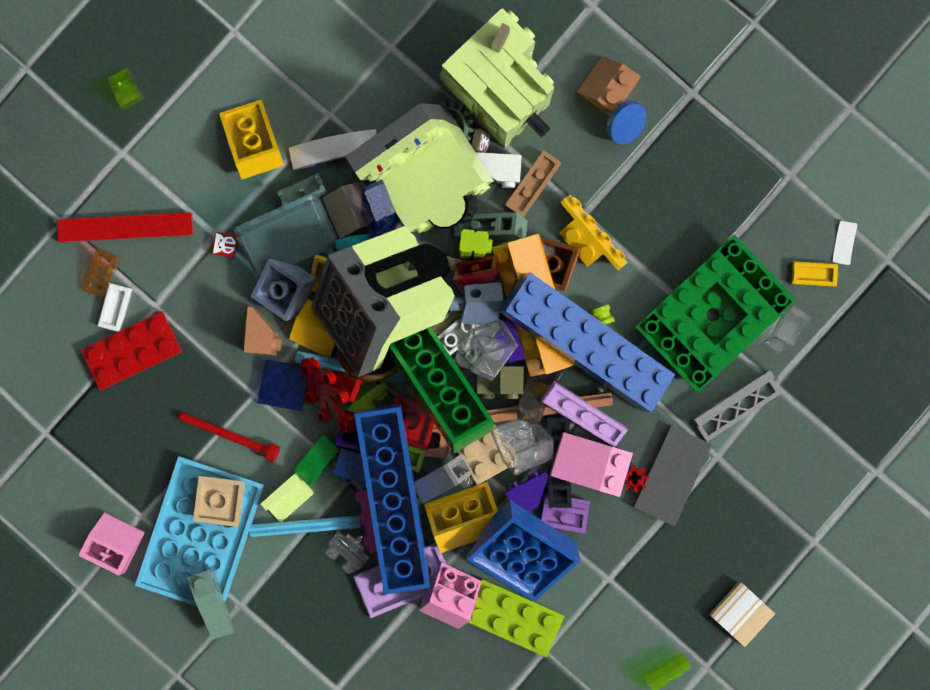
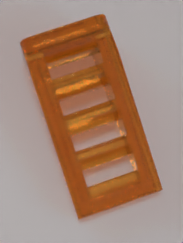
(96, 262)

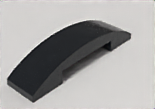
(558, 490)

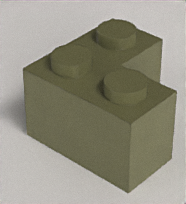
(507, 382)

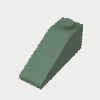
(500, 226)
(211, 602)

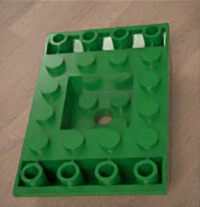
(746, 302)

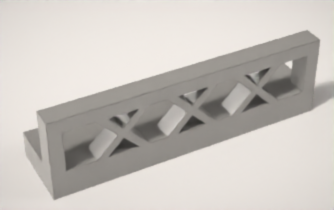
(733, 398)

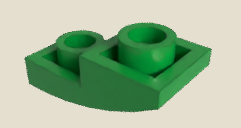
(317, 459)

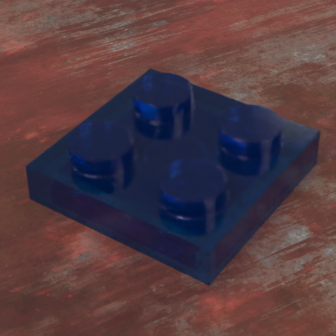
(282, 385)

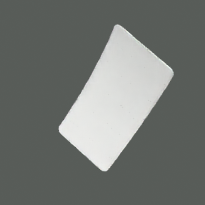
(844, 242)

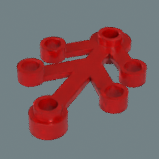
(327, 394)

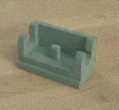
(302, 188)

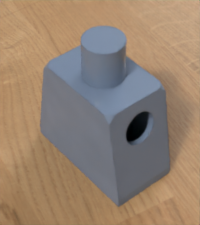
(479, 303)

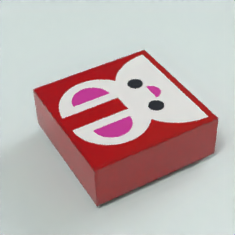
(225, 245)

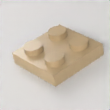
(483, 458)
(219, 501)

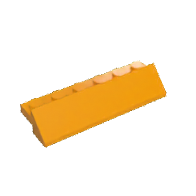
(523, 257)

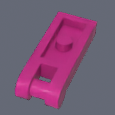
(365, 520)

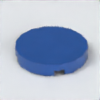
(626, 122)

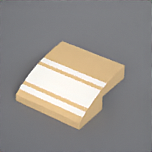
(742, 613)

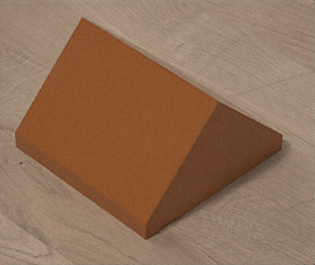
(561, 262)

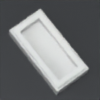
(114, 307)

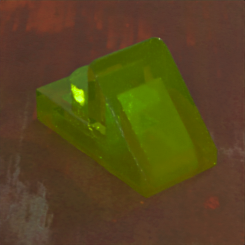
(125, 89)
(365, 402)

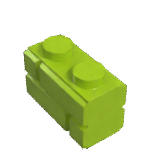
(474, 245)

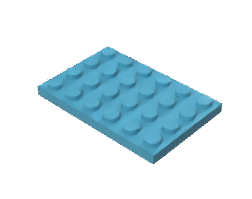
(186, 546)

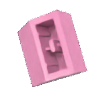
(112, 544)
(450, 596)

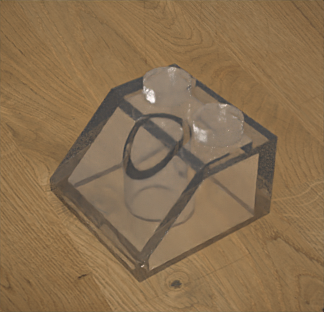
(487, 348)
(522, 445)

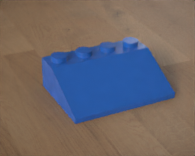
(523, 551)

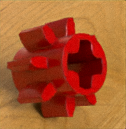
(630, 474)

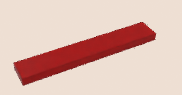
(125, 227)

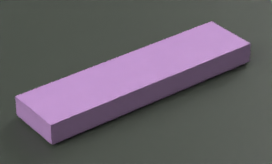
(584, 414)

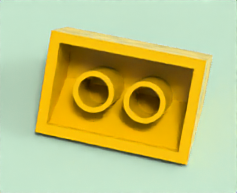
(461, 516)

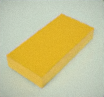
(814, 274)

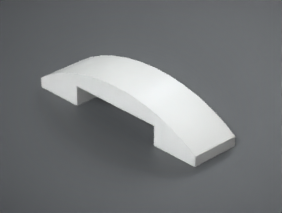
(327, 148)

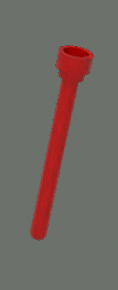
(269, 451)

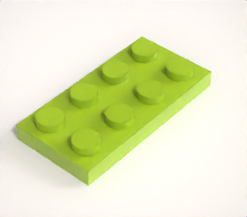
(515, 618)

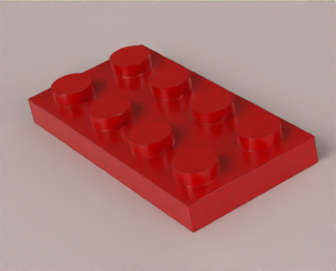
(131, 350)

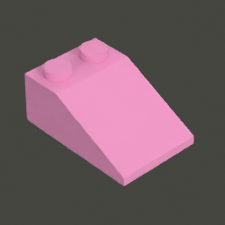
(591, 464)

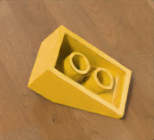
(251, 139)

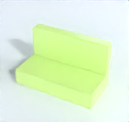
(287, 497)

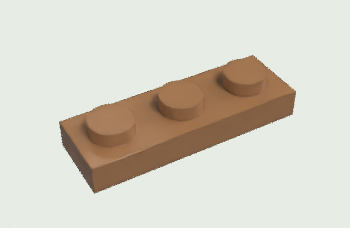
(533, 184)

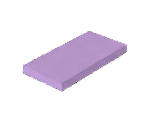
(371, 586)

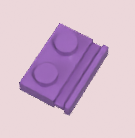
(567, 519)

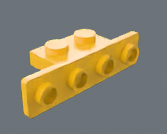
(588, 237)

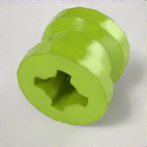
(602, 314)

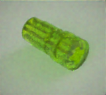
(667, 672)

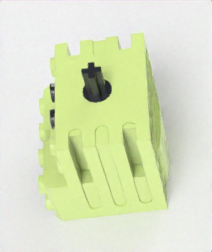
(500, 87)

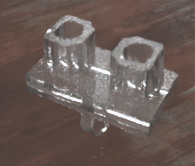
(349, 549)

